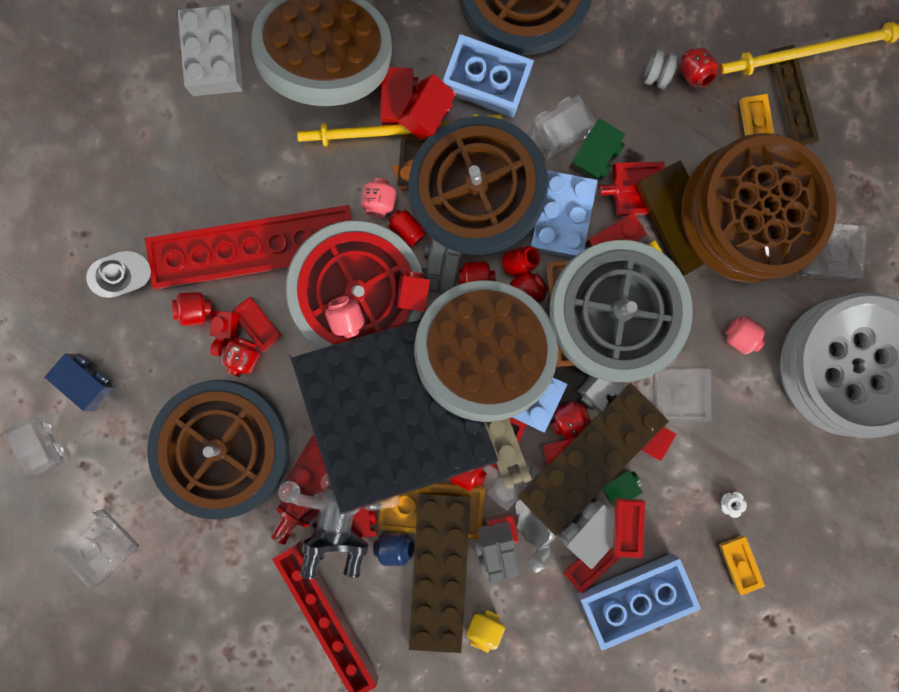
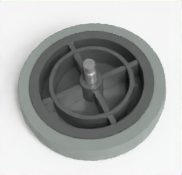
(621, 311)

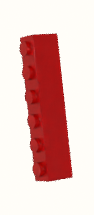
(327, 622)

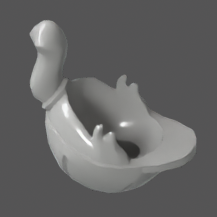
(535, 533)

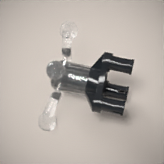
(332, 530)

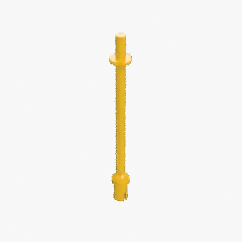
(888, 33)
(326, 134)

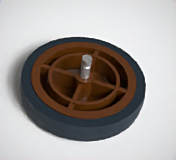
(525, 25)
(478, 185)
(218, 449)

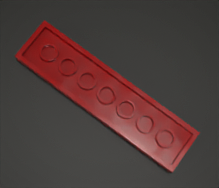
(234, 247)

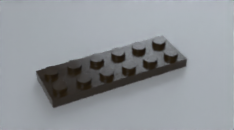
(592, 459)
(439, 572)

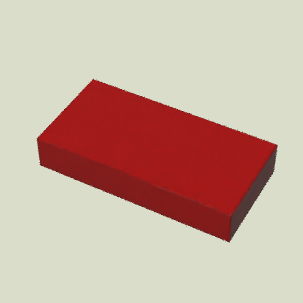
(257, 324)
(628, 528)

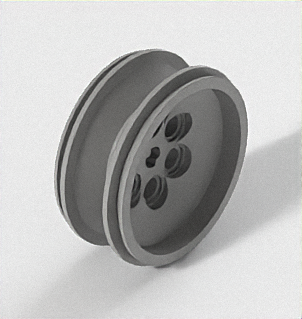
(807, 358)

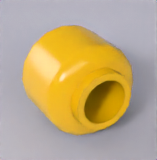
(485, 631)

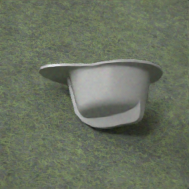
(118, 274)

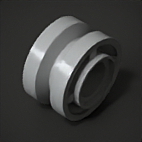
(660, 68)

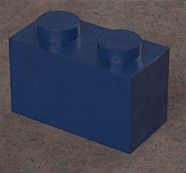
(79, 381)

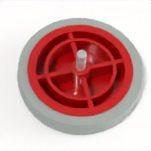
(354, 262)

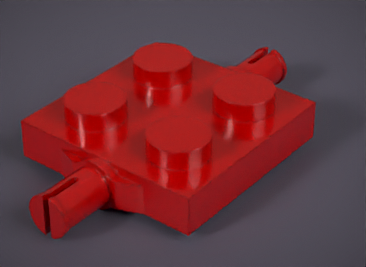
(624, 188)

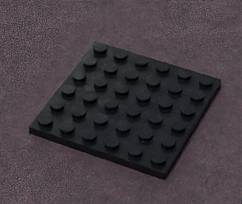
(380, 423)

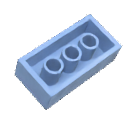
(638, 601)

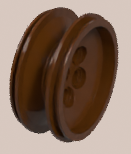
(716, 215)

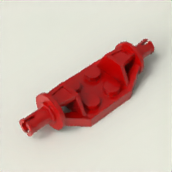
(308, 475)

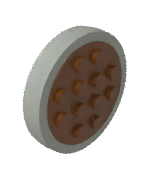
(321, 49)
(485, 351)

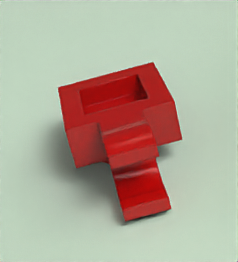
(224, 328)

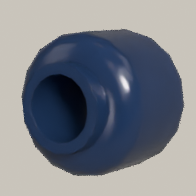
(393, 548)

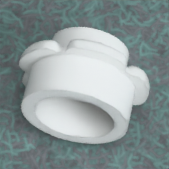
(728, 499)

